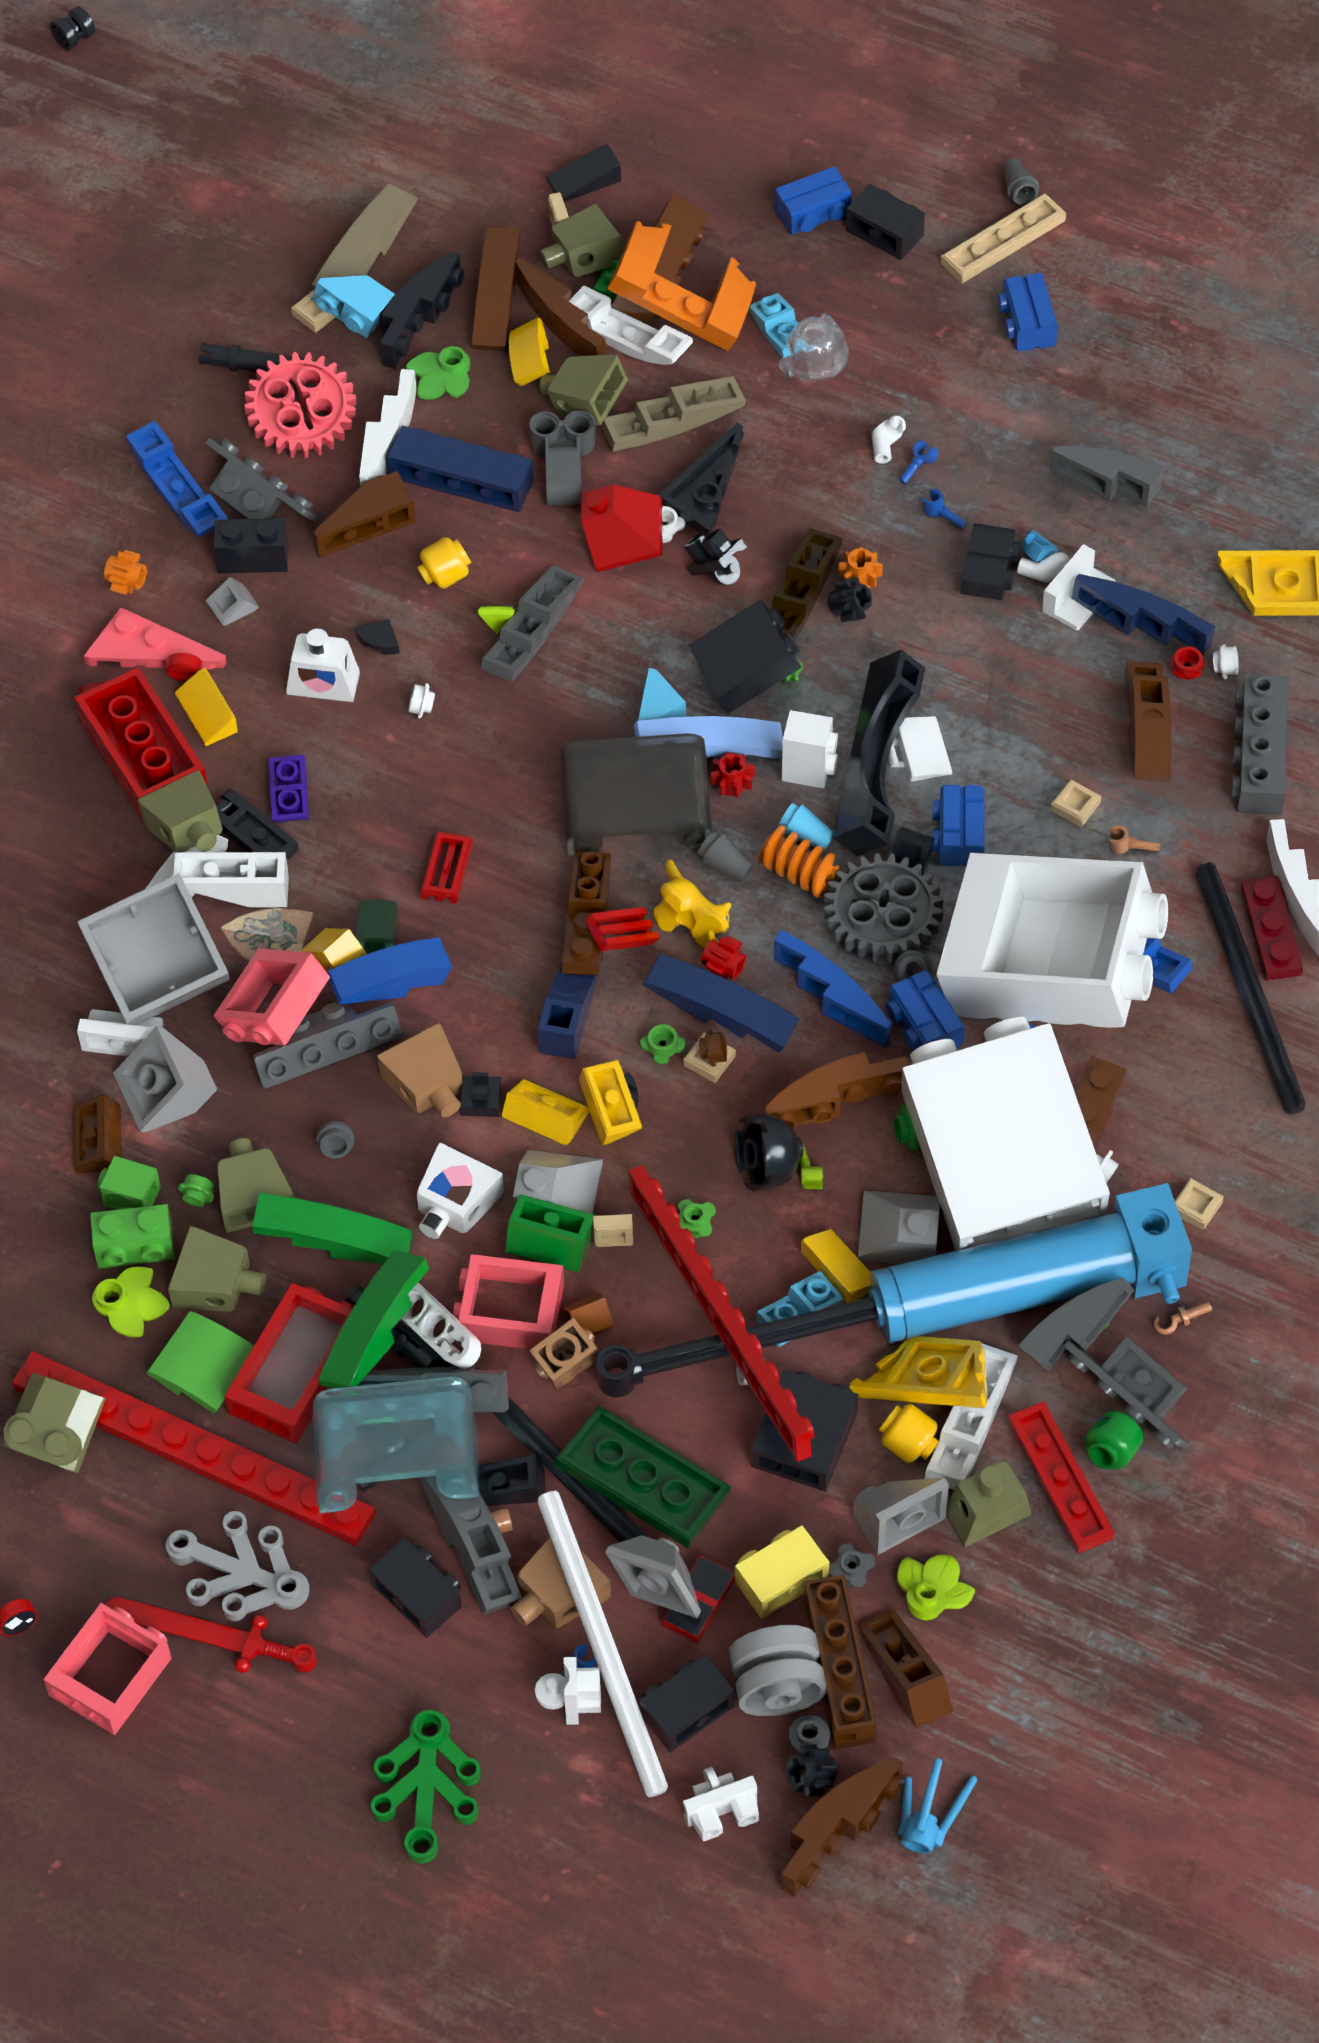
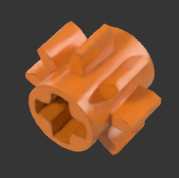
(862, 565)
(125, 572)

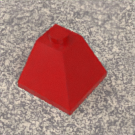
(621, 525)

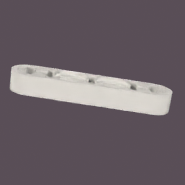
(454, 1330)

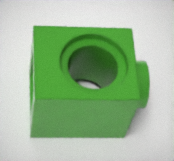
(128, 1184)

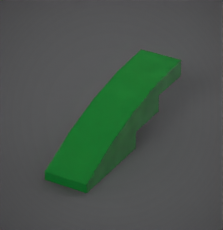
(330, 1228)
(369, 1325)

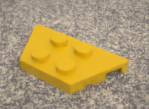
(1274, 580)
(930, 1373)

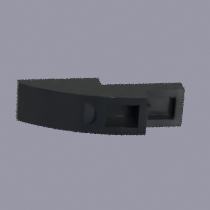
(416, 302)

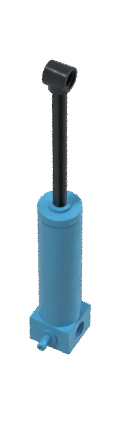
(1136, 1242)

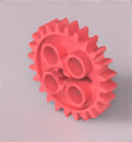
(271, 414)

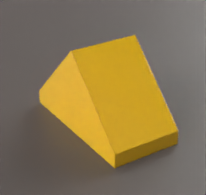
(334, 947)

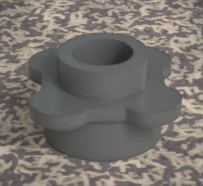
(854, 1577)

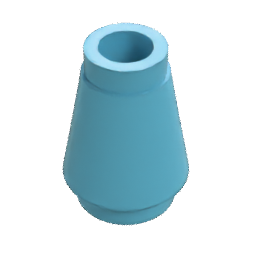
(807, 826)

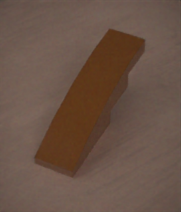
(496, 288)
(552, 305)

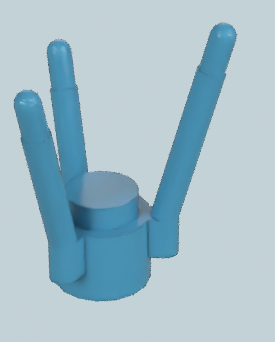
(920, 1831)

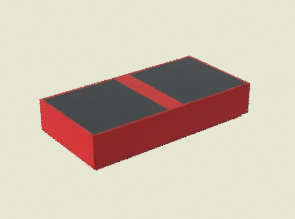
(710, 1585)

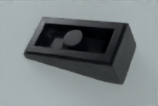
(587, 174)
(512, 1481)

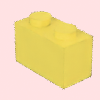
(780, 1570)

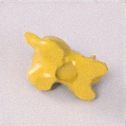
(687, 907)

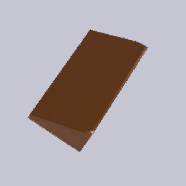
(96, 1134)

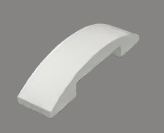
(629, 334)

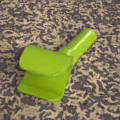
(810, 1176)

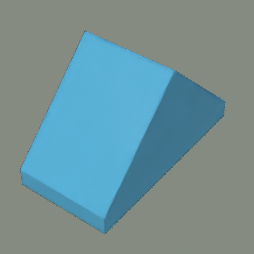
(660, 699)

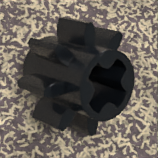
(849, 600)
(811, 1770)

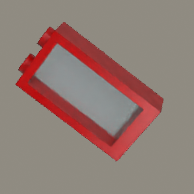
(284, 1366)

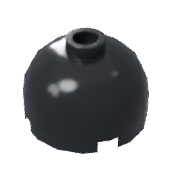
(767, 1151)

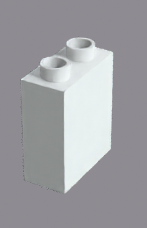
(1003, 1134)

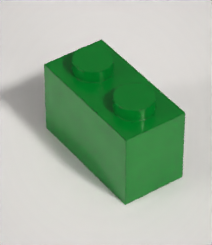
(549, 1233)

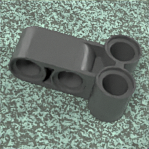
(563, 445)

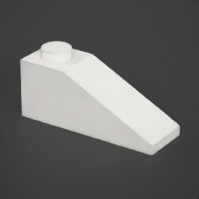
(236, 877)

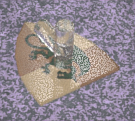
(268, 930)

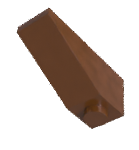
(370, 512)
(907, 1668)

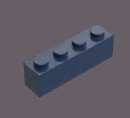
(461, 468)

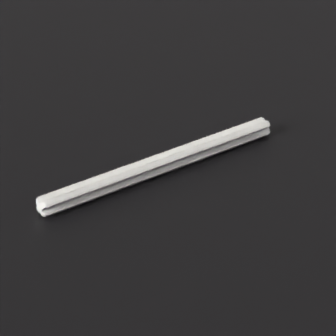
(602, 1644)

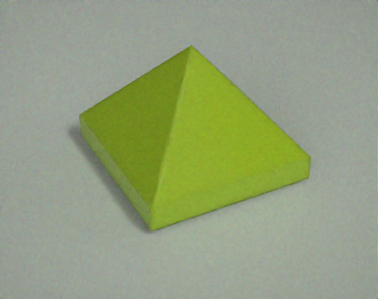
(496, 616)

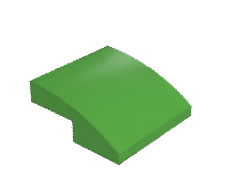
(201, 1361)

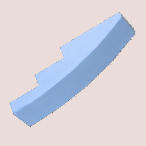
(721, 734)

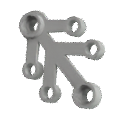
(241, 1571)

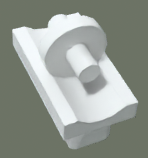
(577, 1691)
(719, 1797)

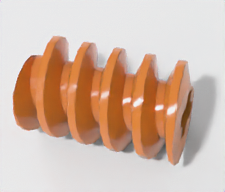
(797, 863)

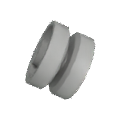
(777, 1670)

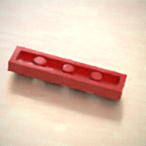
(1061, 1477)

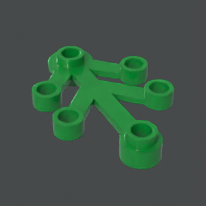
(425, 1779)

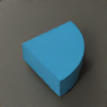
(1037, 546)

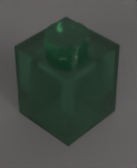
(377, 924)

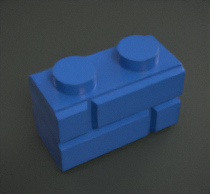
(812, 201)
(1028, 312)
(960, 823)
(923, 1011)

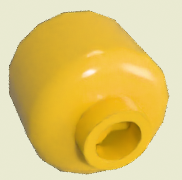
(444, 563)
(909, 1433)

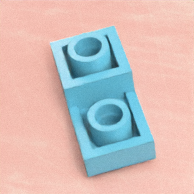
(775, 321)
(803, 1297)

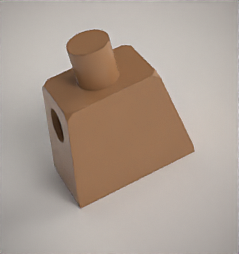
(424, 1072)
(547, 1589)

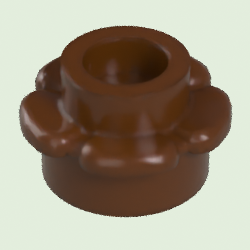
(713, 1047)

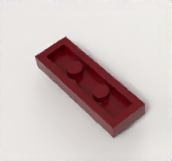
(1271, 928)

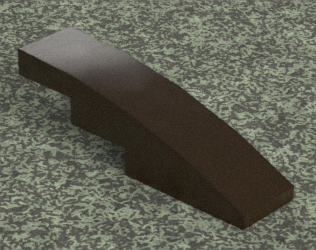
(805, 579)

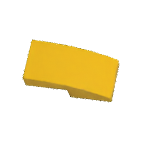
(527, 352)

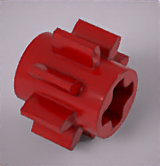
(732, 774)
(724, 957)

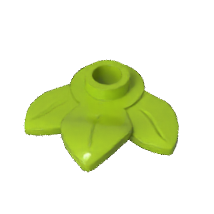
(135, 1303)
(933, 1586)

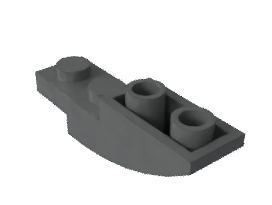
(487, 1387)
(479, 1546)

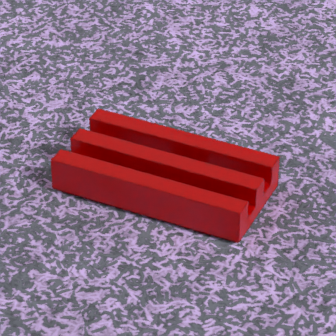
(442, 891)
(619, 922)

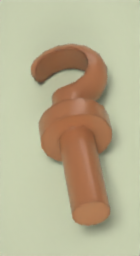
(1182, 1316)

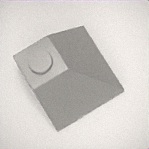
(163, 1081)
(559, 1179)
(898, 1227)
(900, 1510)
(655, 1573)

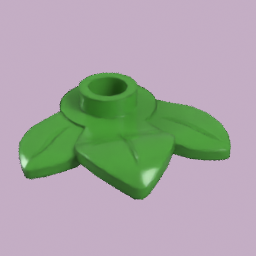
(441, 373)

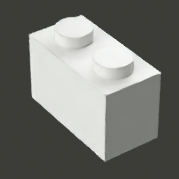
(808, 749)

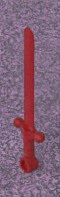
(248, 1643)

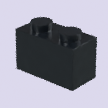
(885, 221)
(251, 545)
(416, 1587)
(686, 1702)

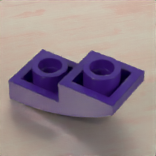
(288, 788)

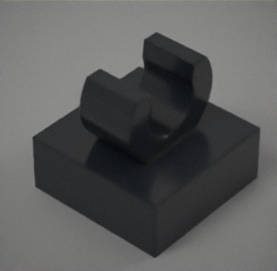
(914, 846)
(480, 1095)

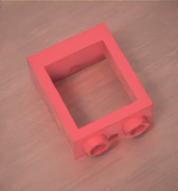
(301, 981)
(503, 1331)
(86, 1702)

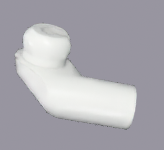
(885, 436)
(1044, 570)

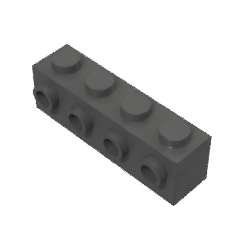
(1262, 744)

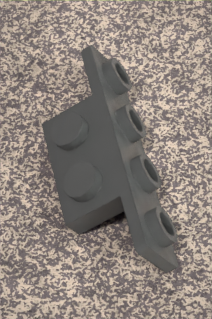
(249, 490)
(326, 1039)
(1139, 1381)

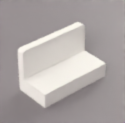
(1058, 594)
(110, 1034)

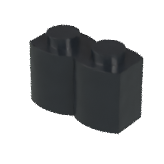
(988, 562)

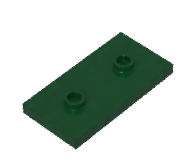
(643, 1476)

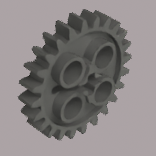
(883, 907)

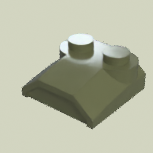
(53, 1422)

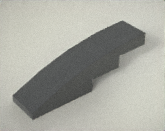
(532, 624)

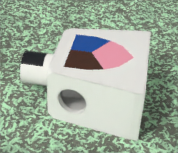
(322, 668)
(456, 1192)

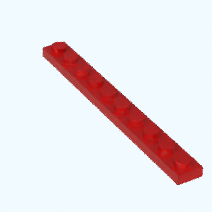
(726, 1321)
(206, 1453)

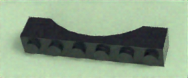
(889, 694)

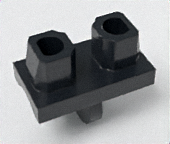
(714, 555)

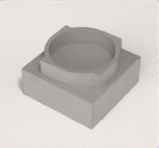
(153, 950)

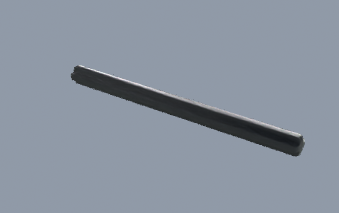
(1250, 989)
(546, 1451)

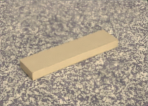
(1003, 238)

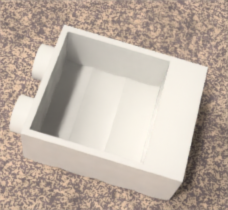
(1051, 939)

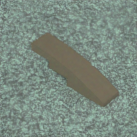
(369, 235)
(681, 411)

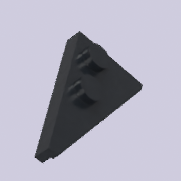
(702, 486)

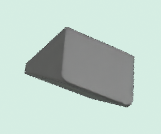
(231, 601)

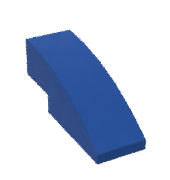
(391, 972)

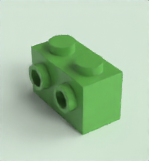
(132, 1236)

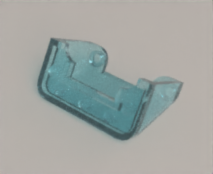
(395, 1435)

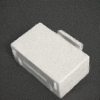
(921, 749)

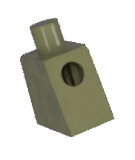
(583, 243)
(586, 385)
(182, 814)
(243, 1179)
(212, 1274)
(992, 1503)

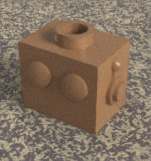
(565, 1339)

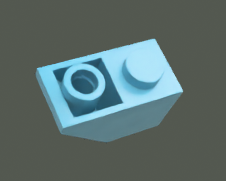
(354, 301)

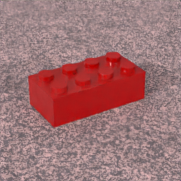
(136, 735)

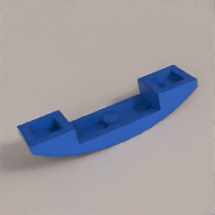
(173, 481)

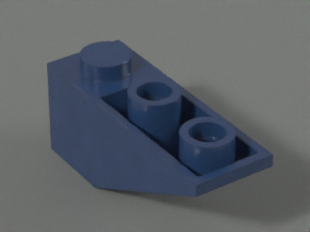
(565, 1014)

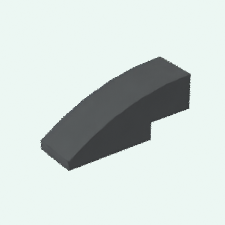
(1108, 472)
(1077, 1320)

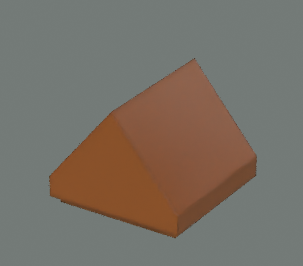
(590, 1313)

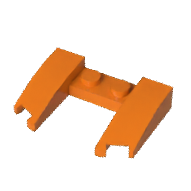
(713, 321)

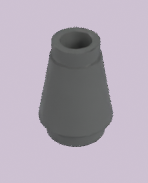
(1020, 182)
(725, 857)

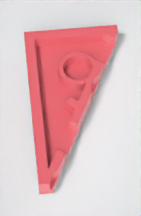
(144, 643)

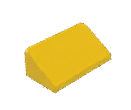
(206, 708)
(609, 1101)
(544, 1111)
(837, 1264)

